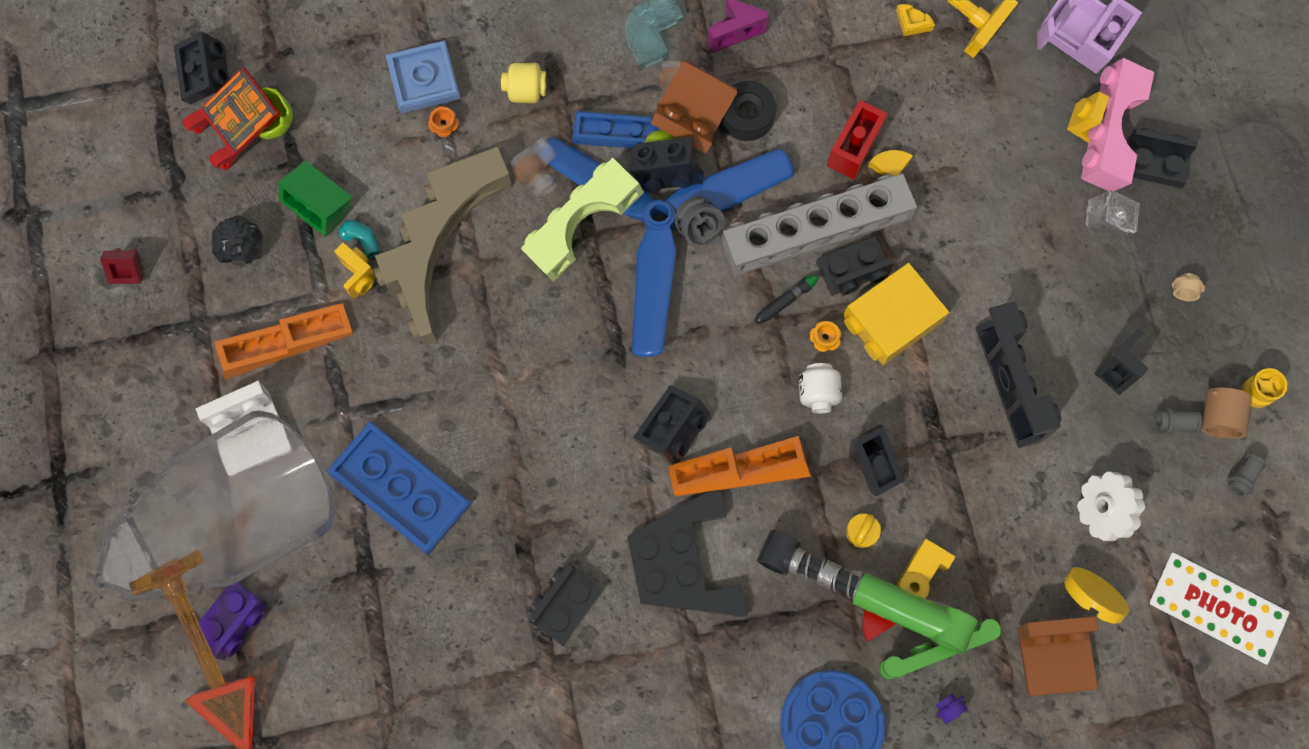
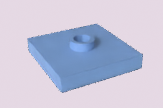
(422, 76)

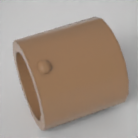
(1226, 413)

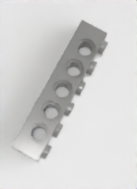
(890, 190)

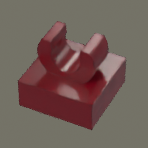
(122, 266)

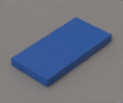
(399, 488)

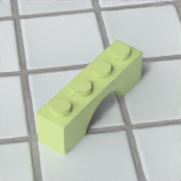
(607, 190)

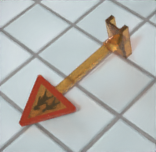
(225, 705)

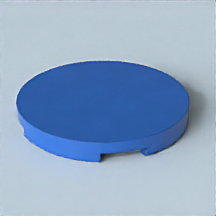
(832, 713)

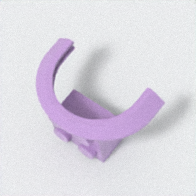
(1088, 29)

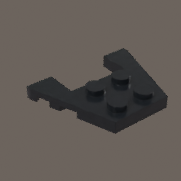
(669, 562)

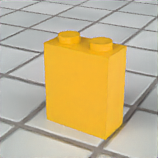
(895, 314)

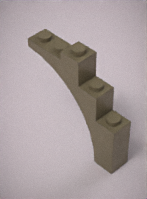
(452, 194)

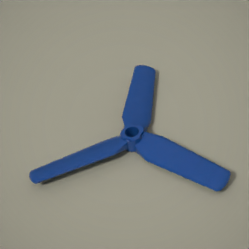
(657, 248)

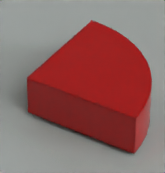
(874, 625)

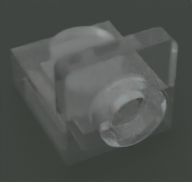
(1113, 211)

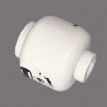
(820, 387)

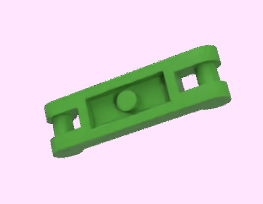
(925, 655)

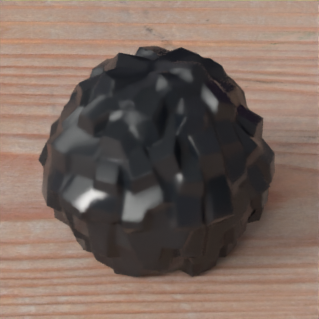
(236, 240)

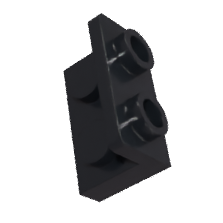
(200, 66)
(1161, 156)
(854, 266)
(673, 424)
(564, 604)

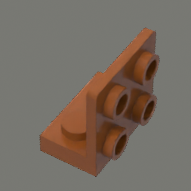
(693, 105)
(1058, 656)

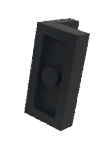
(1122, 367)

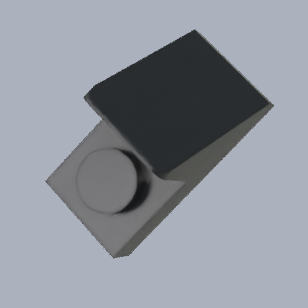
(876, 460)

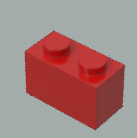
(856, 139)

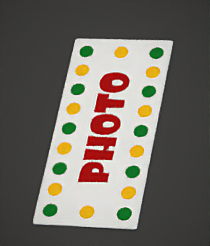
(1219, 608)

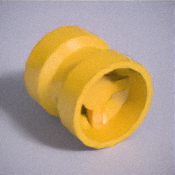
(1271, 386)

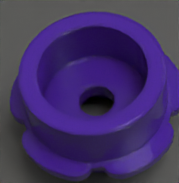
(951, 708)

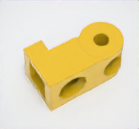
(923, 566)

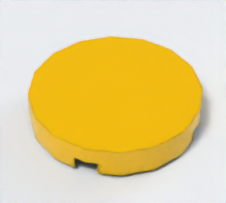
(1093, 591)

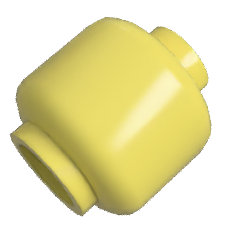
(524, 82)

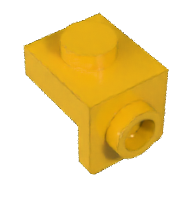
(1087, 114)
(356, 262)

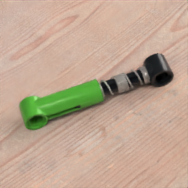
(941, 624)

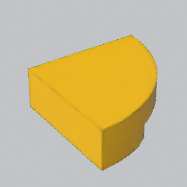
(913, 20)
(890, 162)

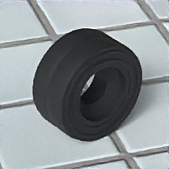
(752, 127)

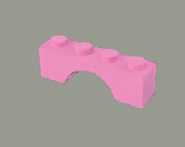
(1108, 157)

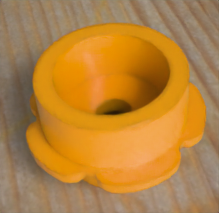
(829, 329)

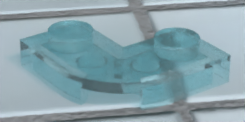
(643, 29)

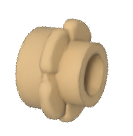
(1188, 287)

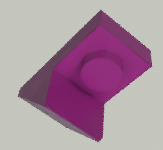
(742, 24)

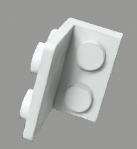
(235, 405)

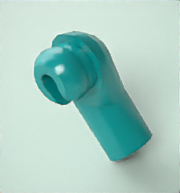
(355, 230)

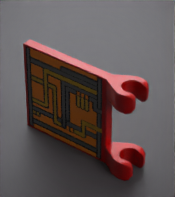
(236, 114)

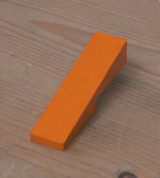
(281, 341)
(726, 470)

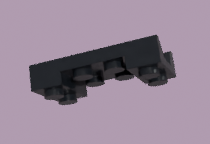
(1029, 417)

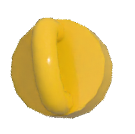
(863, 530)

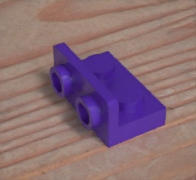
(230, 619)

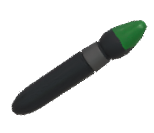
(786, 299)

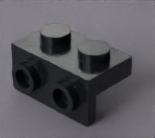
(666, 164)

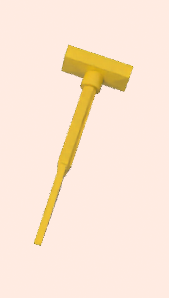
(985, 22)

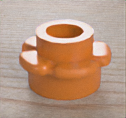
(443, 114)

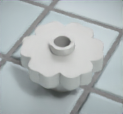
(1111, 506)

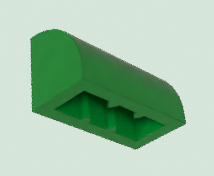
(314, 198)

